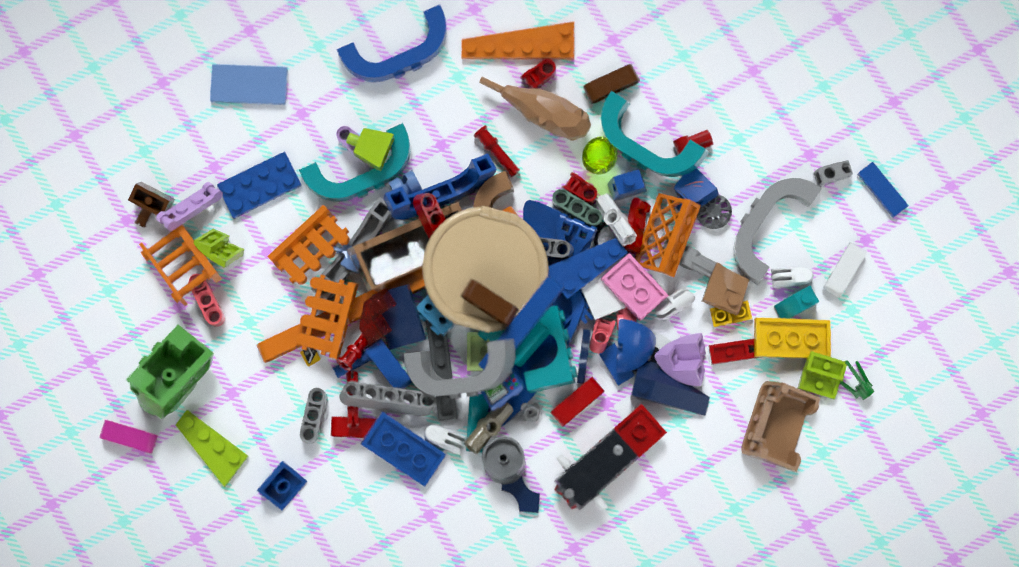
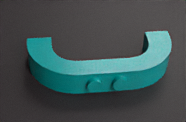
(680, 165)
(362, 184)

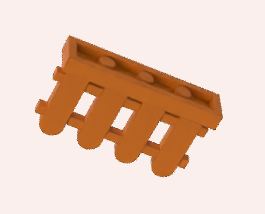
(302, 238)
(329, 326)

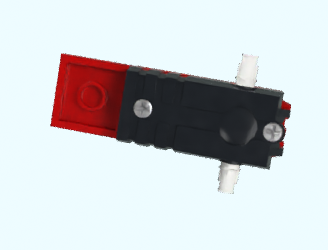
(607, 459)

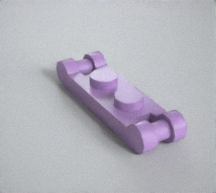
(189, 207)

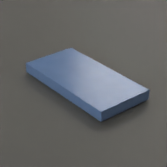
(248, 84)

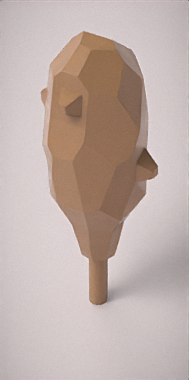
(545, 110)

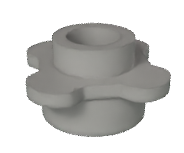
(534, 416)

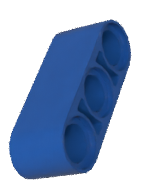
(388, 365)

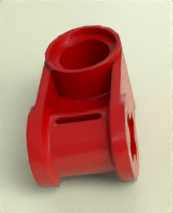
(538, 75)
(578, 186)

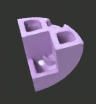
(683, 359)

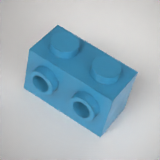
(429, 312)

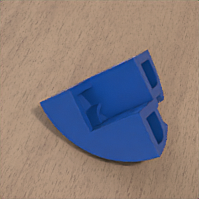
(635, 345)

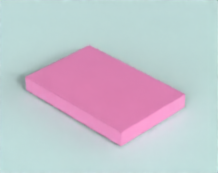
(634, 287)

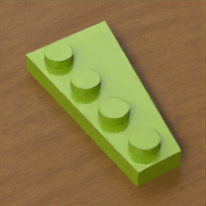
(214, 449)

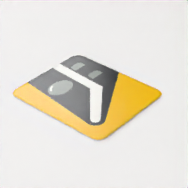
(310, 356)

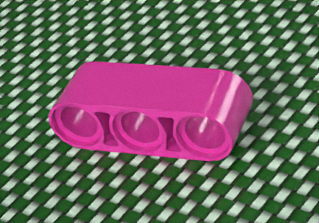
(128, 436)

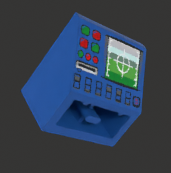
(510, 387)

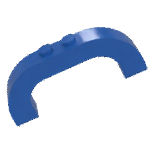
(399, 64)
(445, 192)

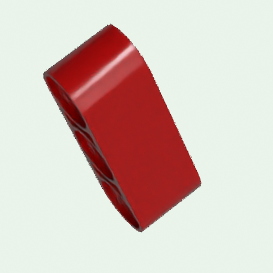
(426, 212)
(577, 401)
(340, 429)

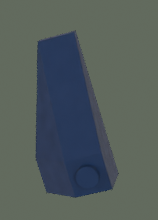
(656, 386)

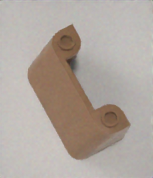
(778, 423)

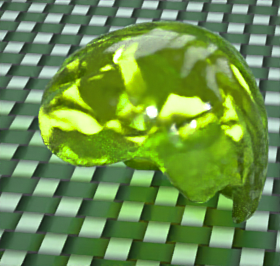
(599, 156)

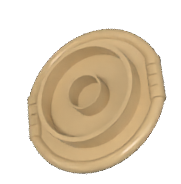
(485, 247)

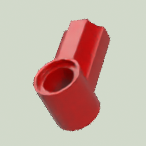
(702, 138)

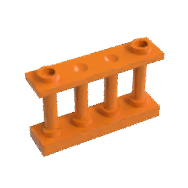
(197, 259)

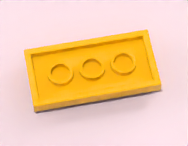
(791, 337)

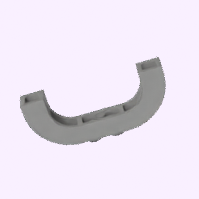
(794, 188)
(498, 368)

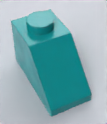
(797, 303)

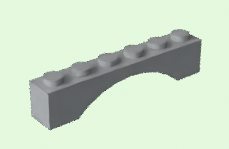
(371, 227)

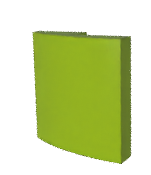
(216, 247)
(822, 375)

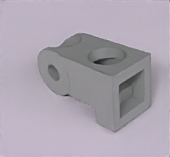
(833, 173)

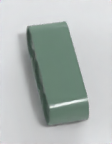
(572, 200)

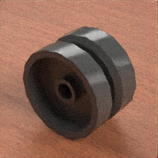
(499, 449)

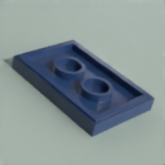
(403, 319)

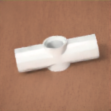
(620, 225)

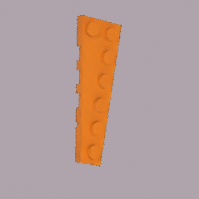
(541, 42)

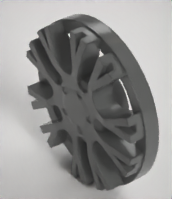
(714, 211)

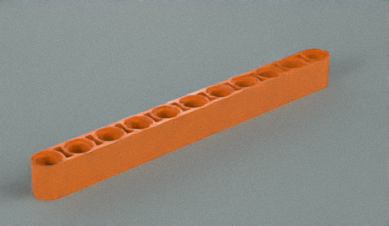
(285, 341)

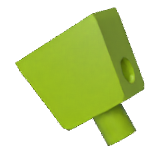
(371, 146)

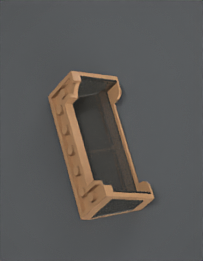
(393, 252)

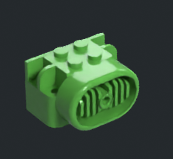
(170, 372)

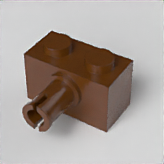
(150, 201)

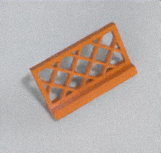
(677, 237)

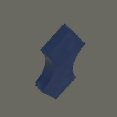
(583, 356)
(527, 499)

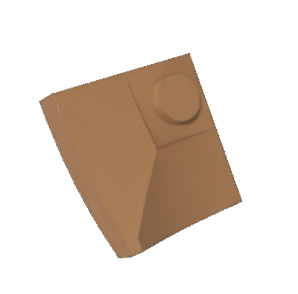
(725, 289)

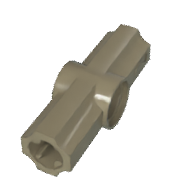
(481, 434)

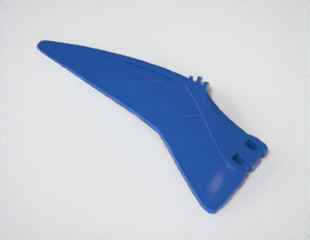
(550, 224)

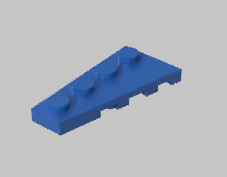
(584, 267)

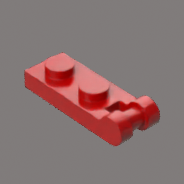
(636, 219)
(731, 351)

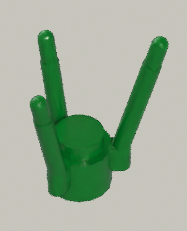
(864, 387)

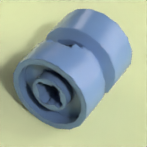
(408, 182)

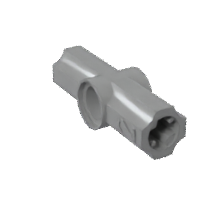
(695, 261)

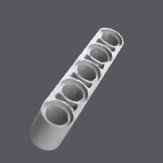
(379, 402)

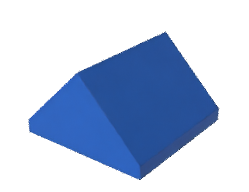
(282, 485)

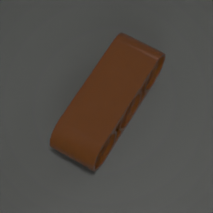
(614, 81)
(489, 302)

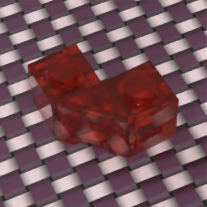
(372, 323)

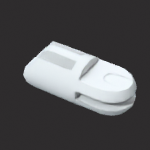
(791, 276)
(674, 303)
(445, 438)

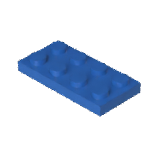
(259, 185)
(403, 449)

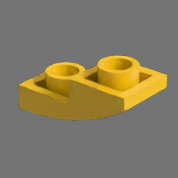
(723, 318)

